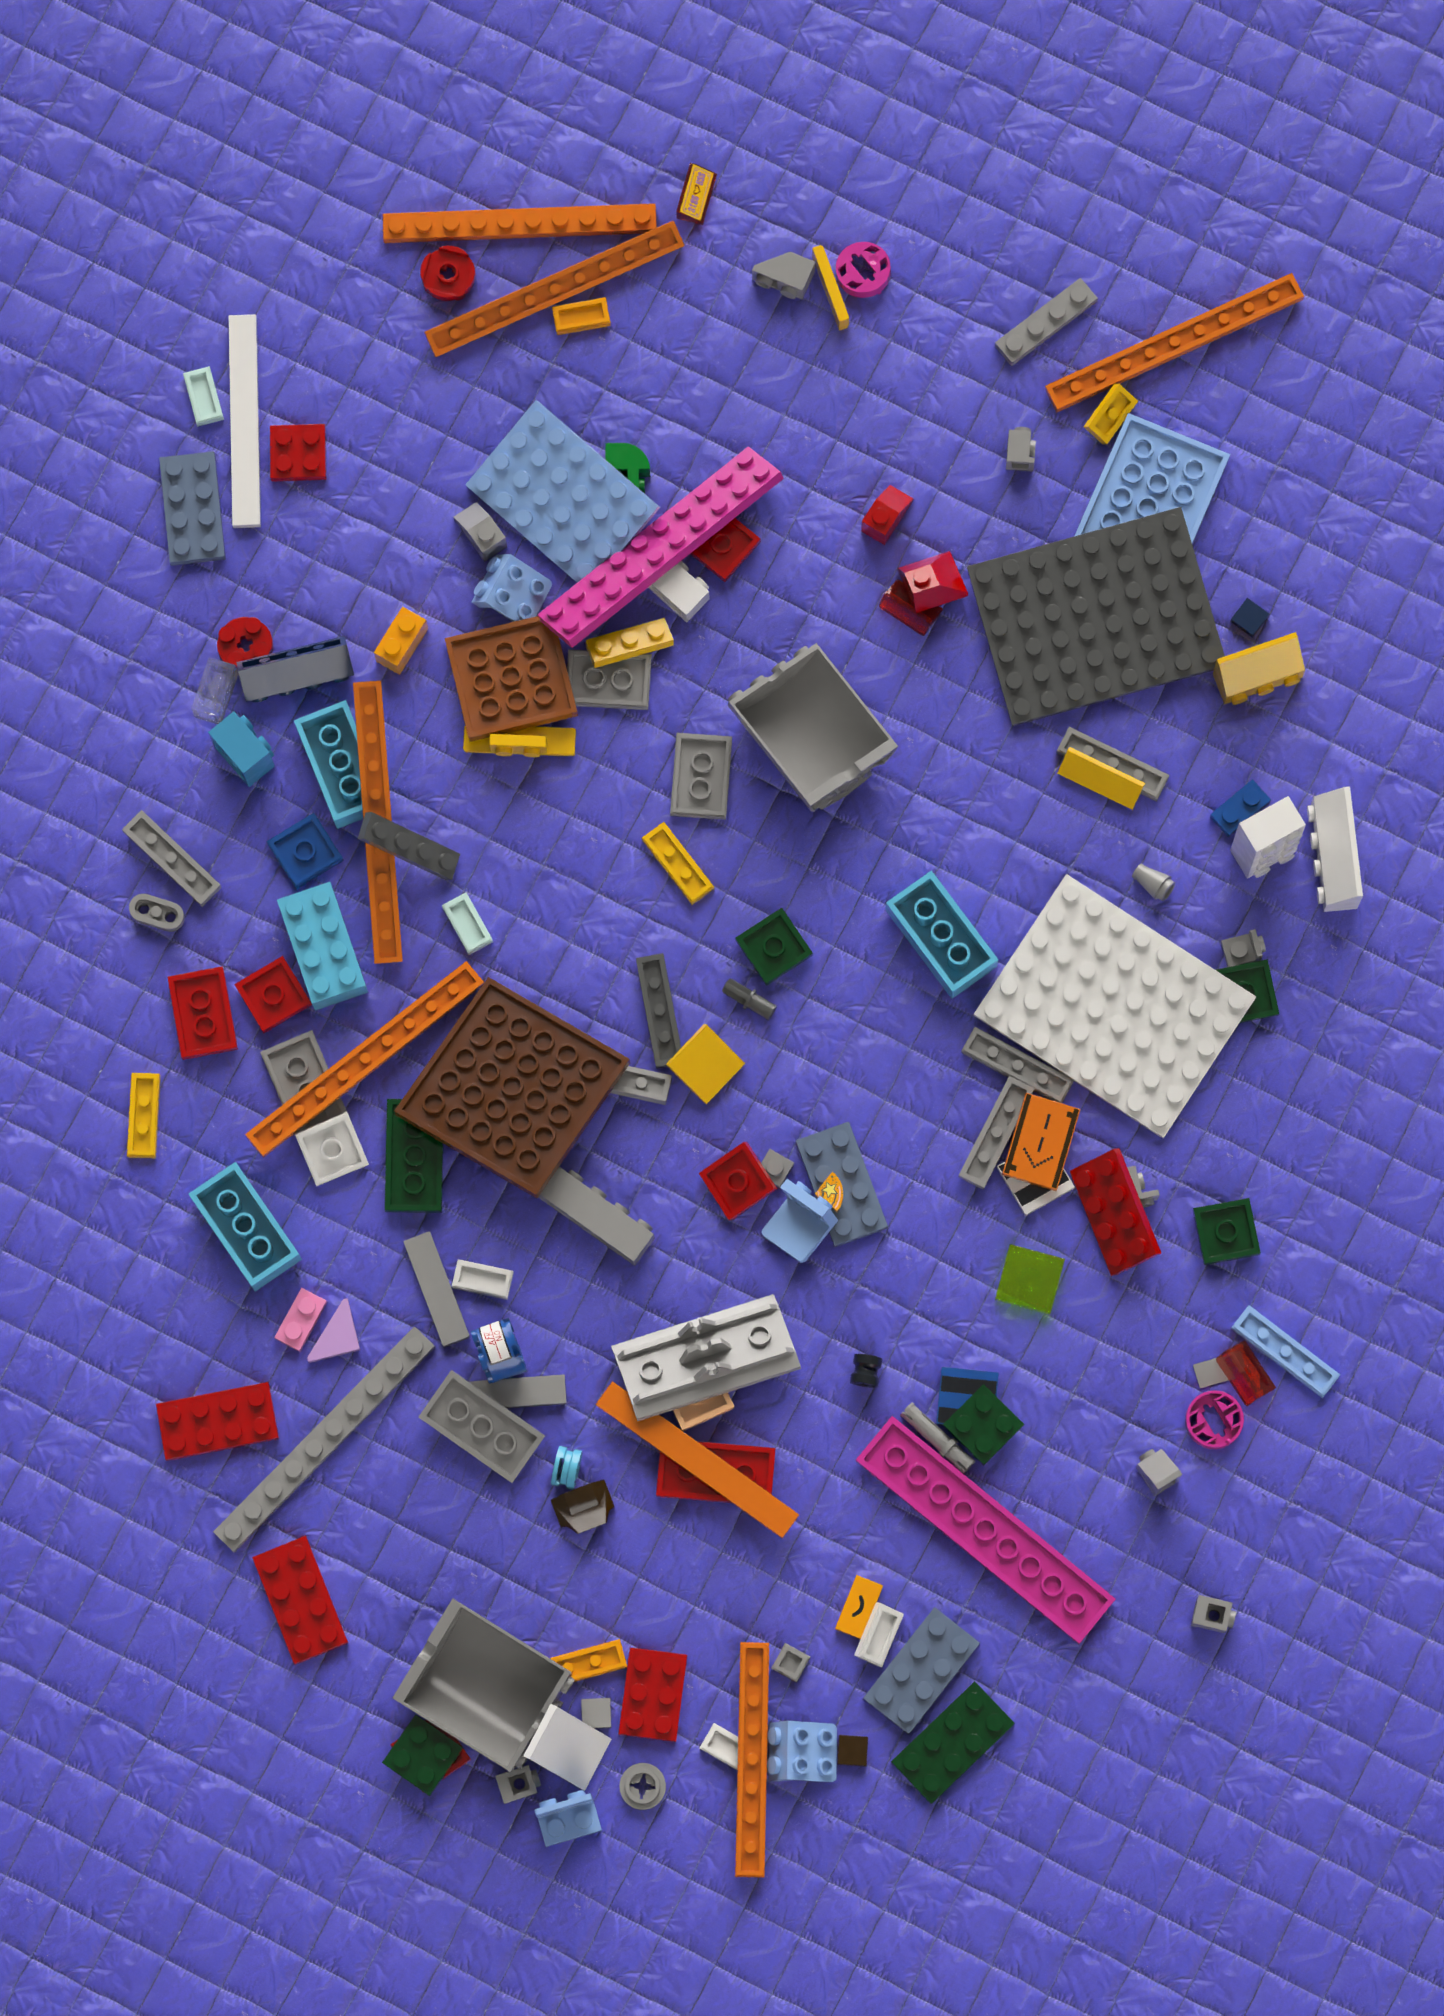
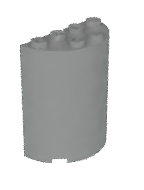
(813, 727)
(483, 1685)

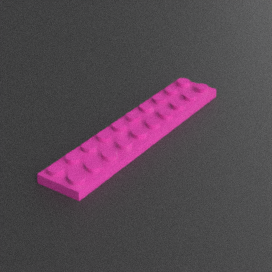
(660, 546)
(985, 1530)

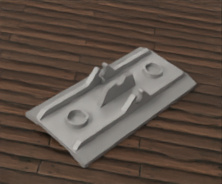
(706, 1357)

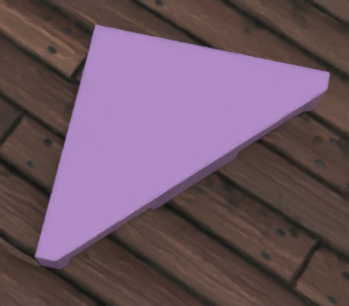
(337, 1337)

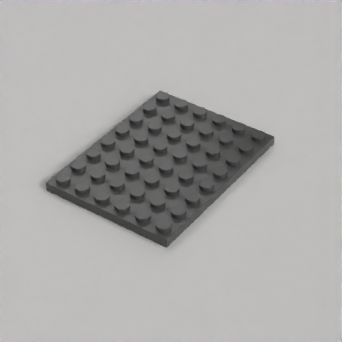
(1096, 616)

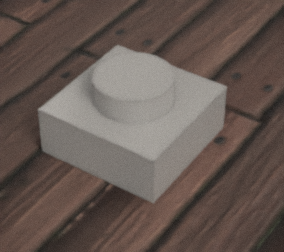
(777, 1167)

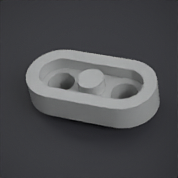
(157, 913)

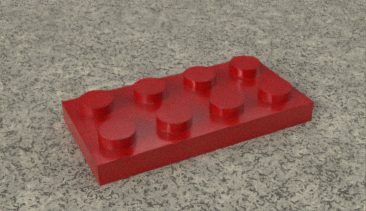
(1115, 1212)
(217, 1421)
(751, 1461)
(300, 1600)

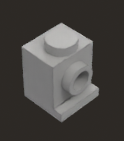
(1020, 450)
(1204, 1606)
(506, 1784)

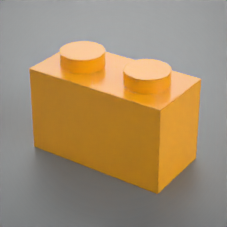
(401, 640)

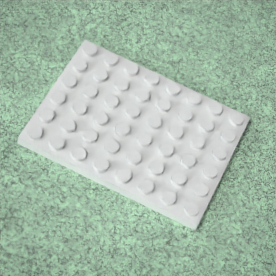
(1114, 1006)

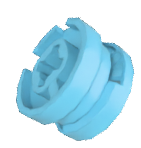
(570, 1467)

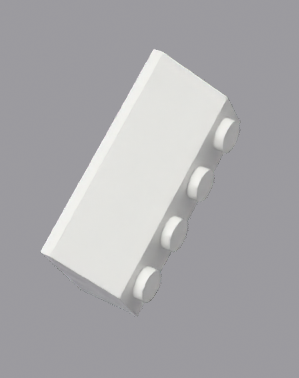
(1336, 850)

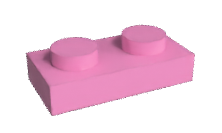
(300, 1319)

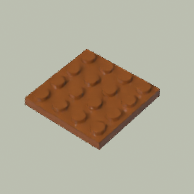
(510, 678)

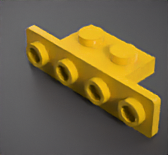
(528, 742)

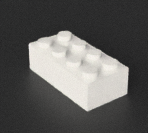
(1268, 838)

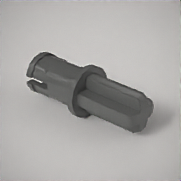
(749, 999)

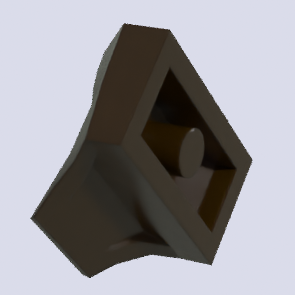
(583, 1507)

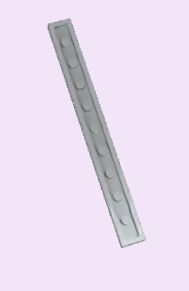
(324, 1439)

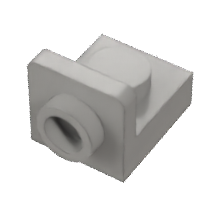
(1243, 949)
(1147, 1198)

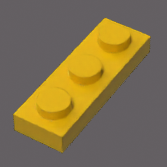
(629, 642)

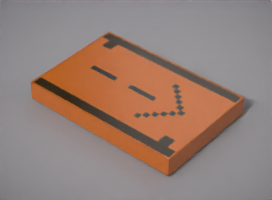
(1041, 1141)

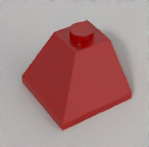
(933, 582)

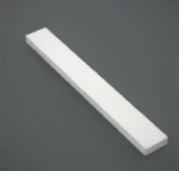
(244, 421)

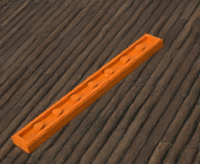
(700, 1462)
(752, 1760)

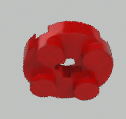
(456, 286)
(244, 628)

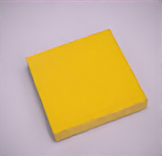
(705, 1063)

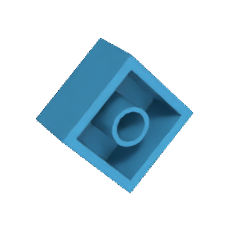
(241, 748)

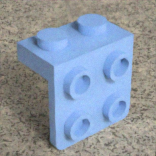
(511, 588)
(800, 1222)
(802, 1751)

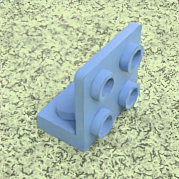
(568, 1818)

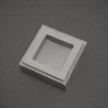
(790, 1662)
(596, 1712)

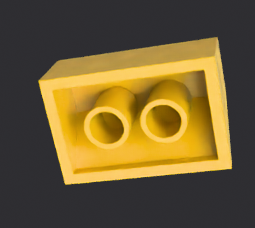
(1259, 669)

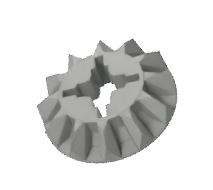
(653, 1777)

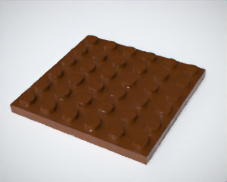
(512, 1087)

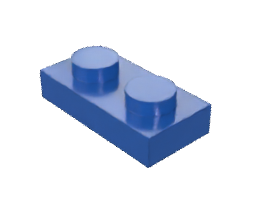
(1239, 807)

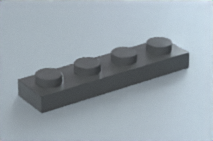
(408, 846)
(658, 1008)

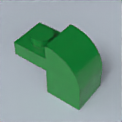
(629, 461)

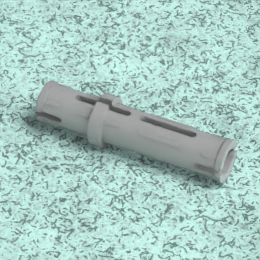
(943, 1443)

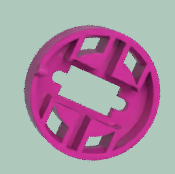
(865, 288)
(1226, 1414)

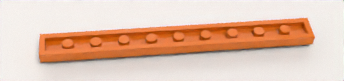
(518, 223)
(554, 288)
(1174, 342)
(376, 799)
(364, 1059)

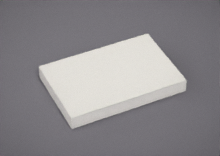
(567, 1747)

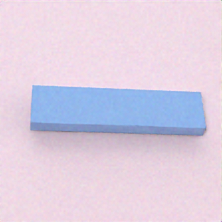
(1285, 1351)

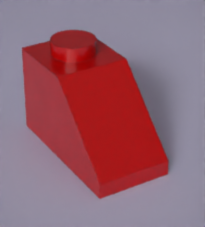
(886, 514)

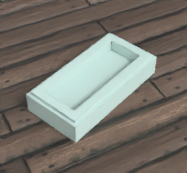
(203, 396)
(467, 923)

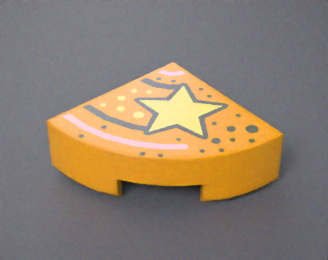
(831, 1191)

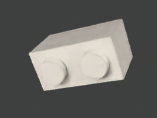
(681, 591)

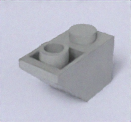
(785, 273)

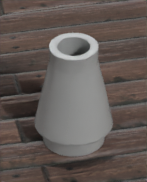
(1154, 882)

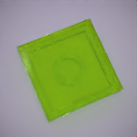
(1029, 1279)

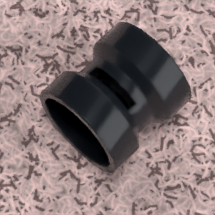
(866, 1370)

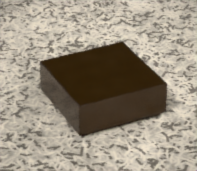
(852, 1750)

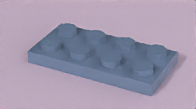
(192, 508)
(839, 1153)
(921, 1670)

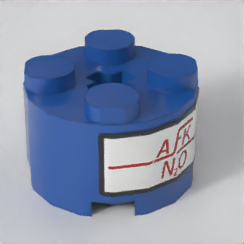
(498, 1351)

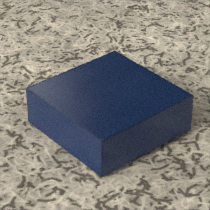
(1249, 617)

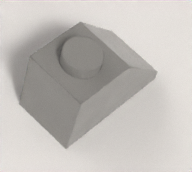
(481, 531)
(1158, 1471)

